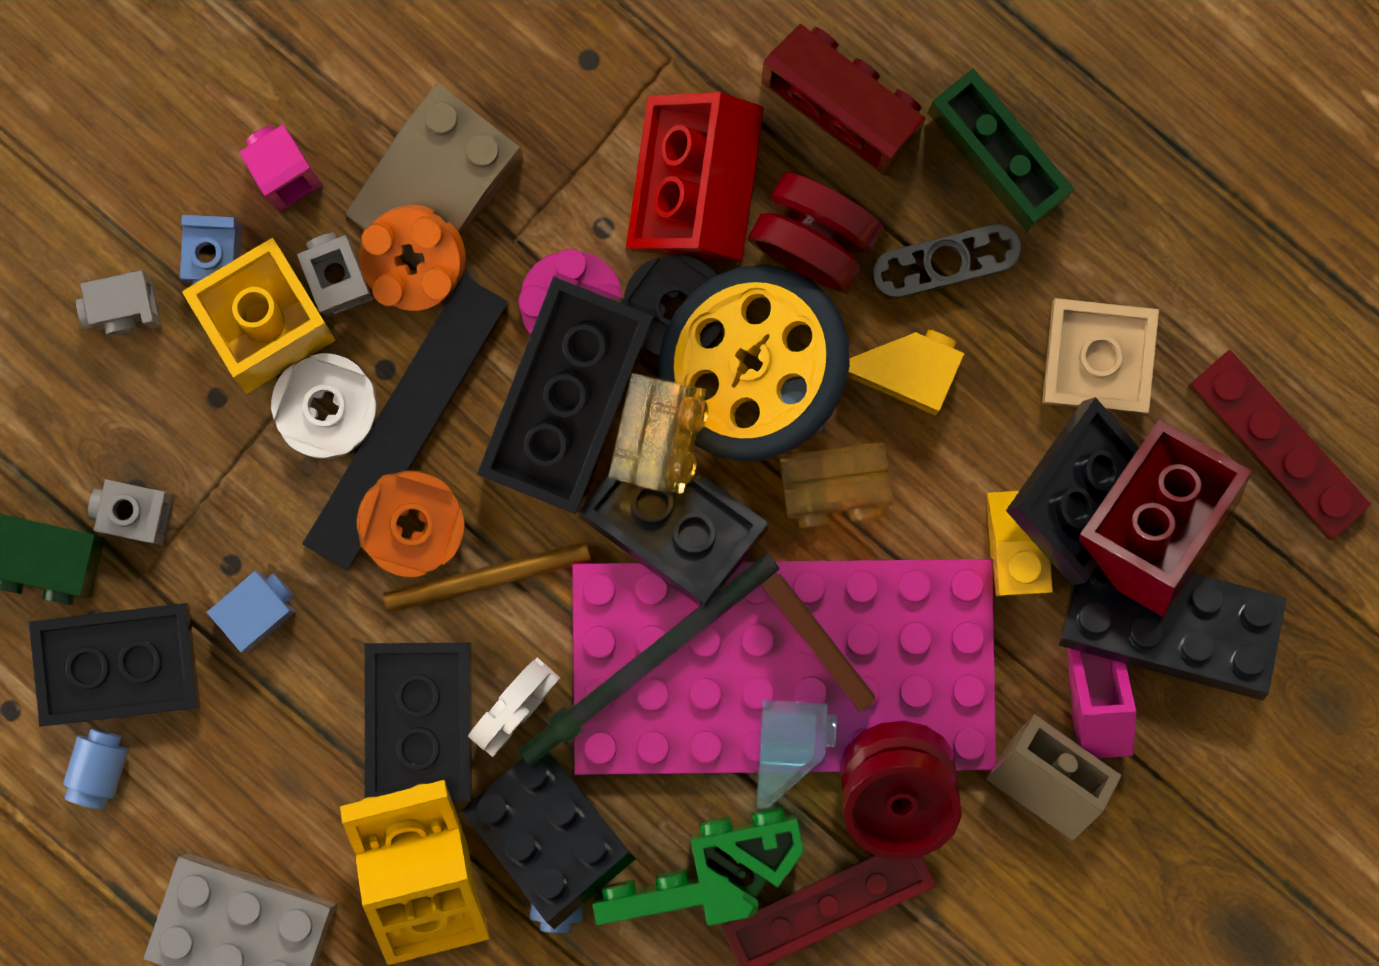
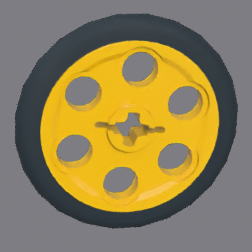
(822, 364)

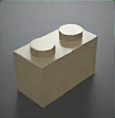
(1054, 777)

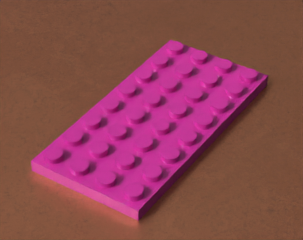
(906, 627)

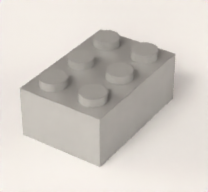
(236, 919)

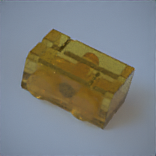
(659, 433)
(835, 483)

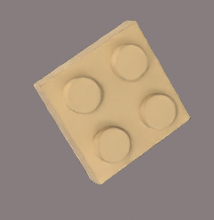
(1100, 354)

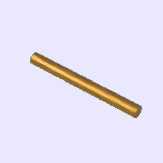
(486, 577)

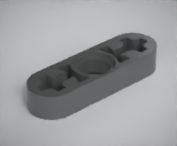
(986, 264)

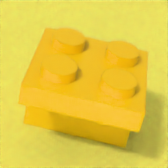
(414, 872)

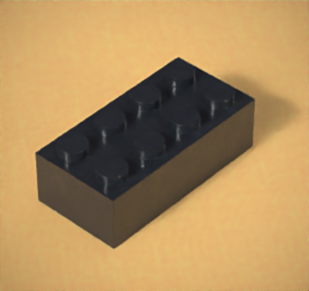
(567, 393)

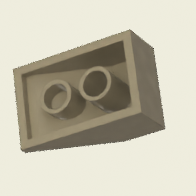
(441, 161)

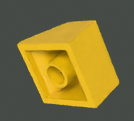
(258, 316)

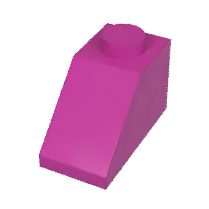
(279, 167)
(1101, 705)

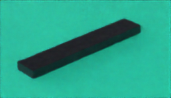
(408, 415)

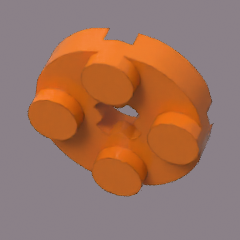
(428, 234)
(424, 550)

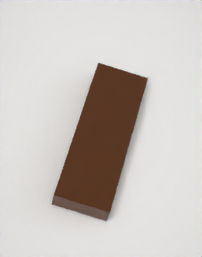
(819, 642)

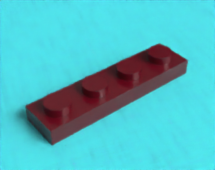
(1279, 445)
(826, 908)

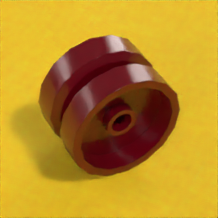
(815, 232)
(900, 790)

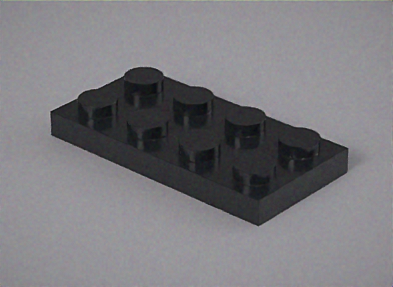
(1209, 636)

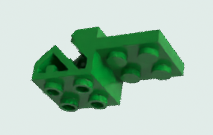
(765, 846)

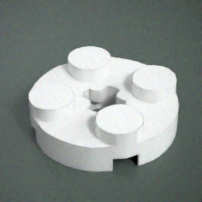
(312, 379)
(514, 706)

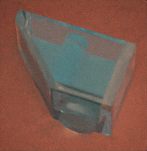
(790, 745)

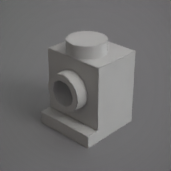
(323, 254)
(119, 303)
(149, 514)

